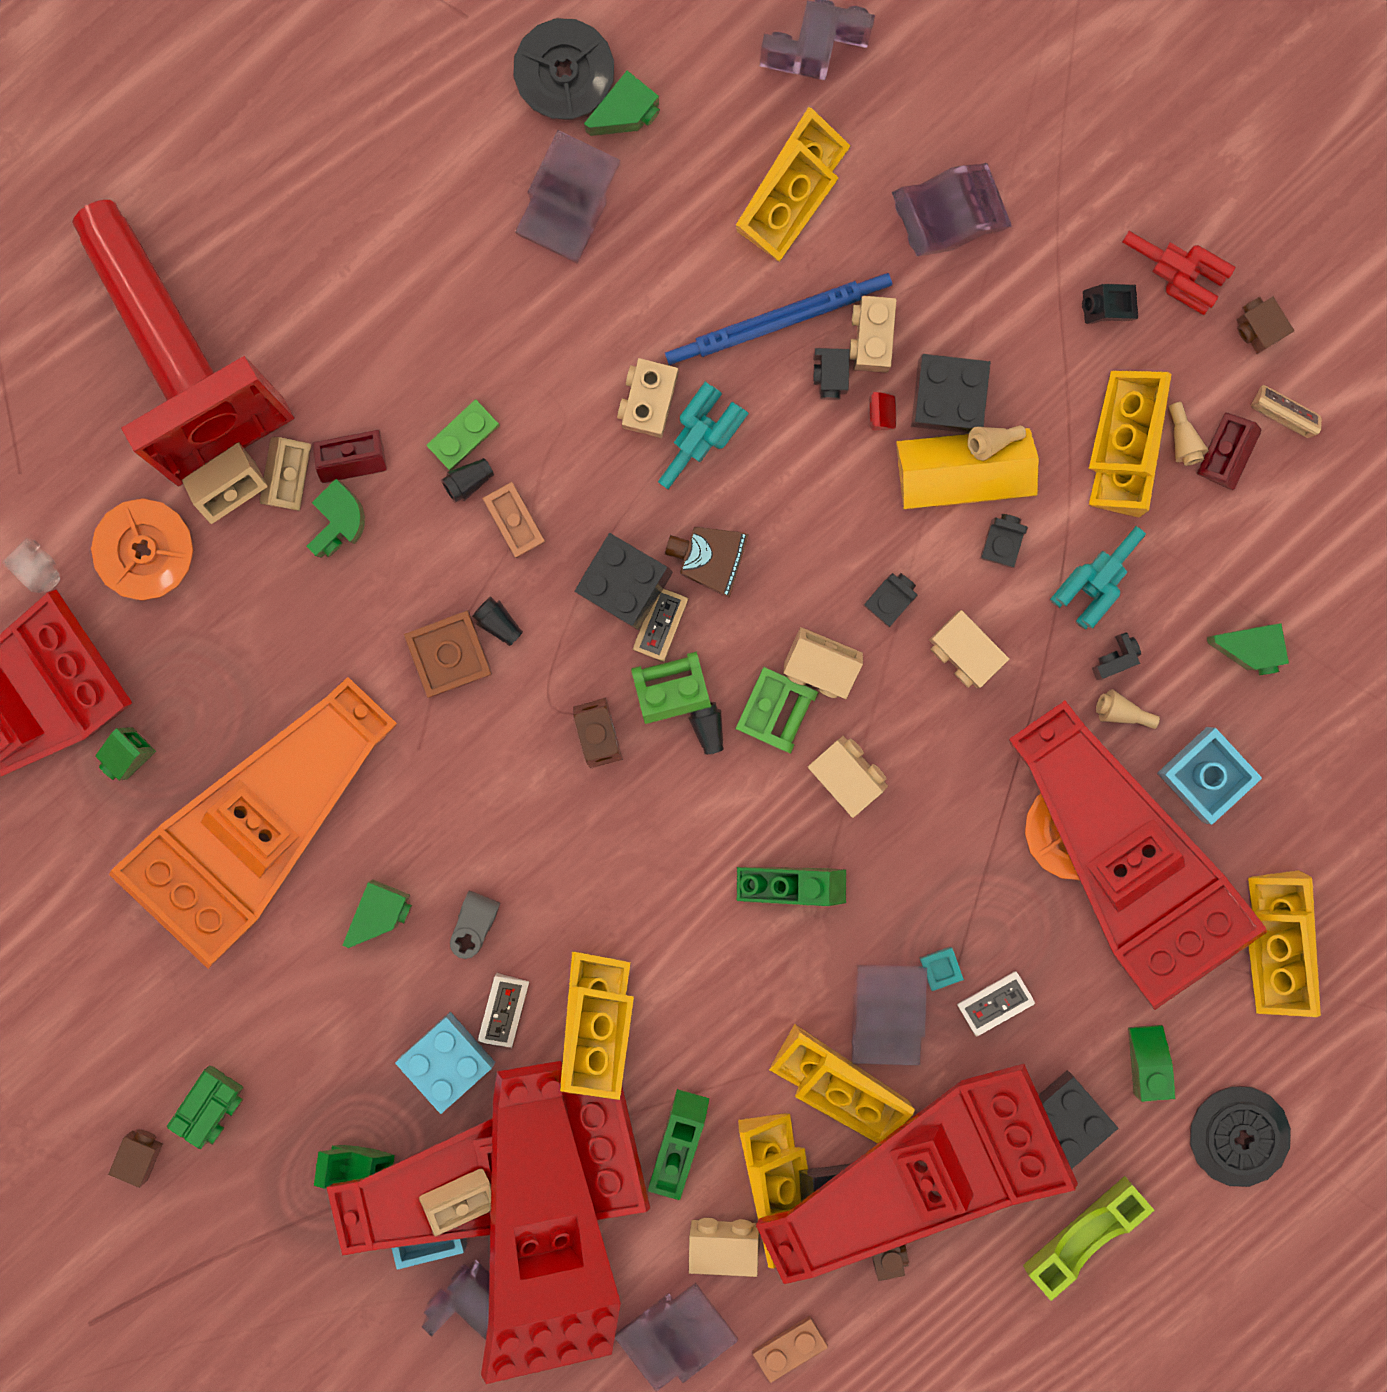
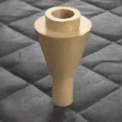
(987, 441)
(1188, 444)
(1116, 708)

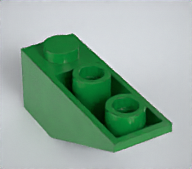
(792, 885)

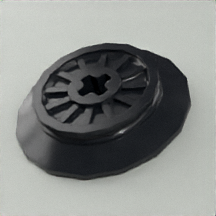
(563, 44)
(1222, 1119)

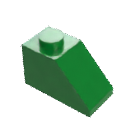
(624, 108)
(1254, 648)
(123, 753)
(377, 913)
(1151, 1063)

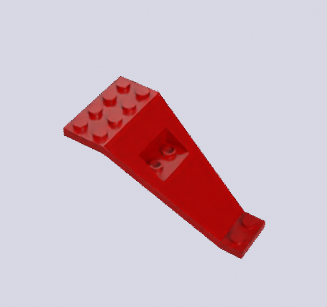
(51, 685)
(1171, 911)
(982, 1150)
(386, 1206)
(548, 1261)

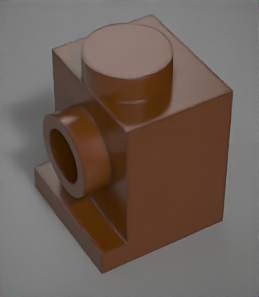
(891, 1263)

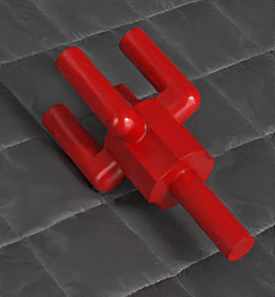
(1182, 269)

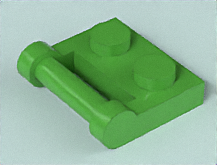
(673, 696)
(766, 704)

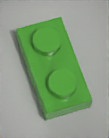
(463, 435)

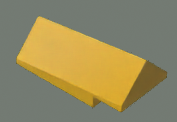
(793, 186)
(1129, 441)
(947, 473)
(1286, 956)
(596, 1026)
(839, 1087)
(772, 1164)

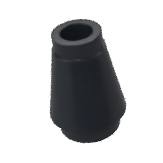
(467, 479)
(497, 621)
(708, 728)

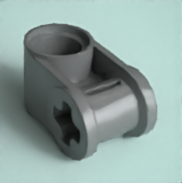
(474, 919)

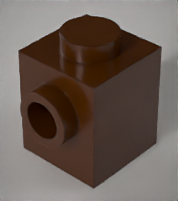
(1263, 324)

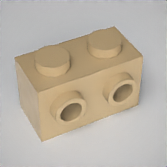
(874, 334)
(649, 397)
(224, 483)
(967, 650)
(822, 664)
(849, 775)
(723, 1247)

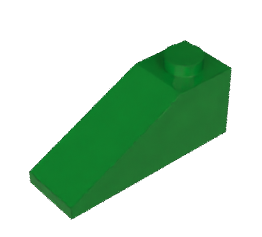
(678, 1144)

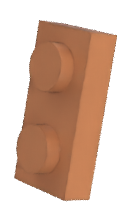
(513, 520)
(790, 1349)

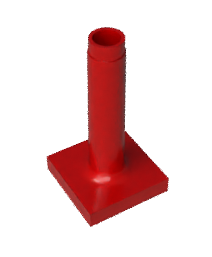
(202, 408)

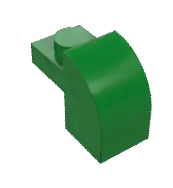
(345, 519)
(349, 1163)

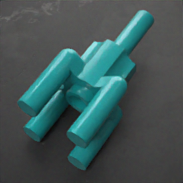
(701, 431)
(1098, 581)

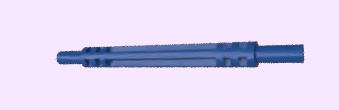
(778, 319)

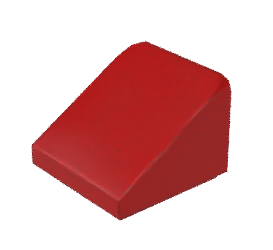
(882, 411)

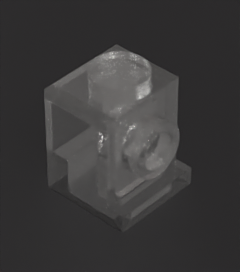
(33, 567)

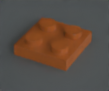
(448, 654)

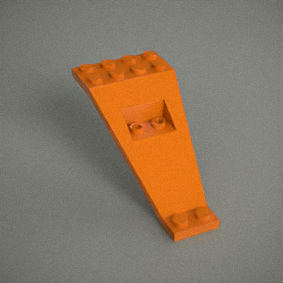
(208, 869)

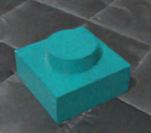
(941, 968)

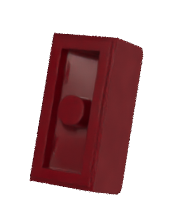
(1229, 450)
(349, 456)

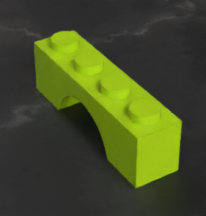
(1063, 1257)

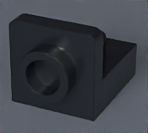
(1110, 303)
(1003, 540)
(891, 598)
(1113, 663)

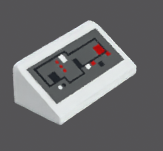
(996, 1003)
(503, 1010)

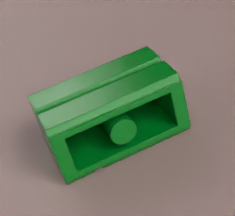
(205, 1107)

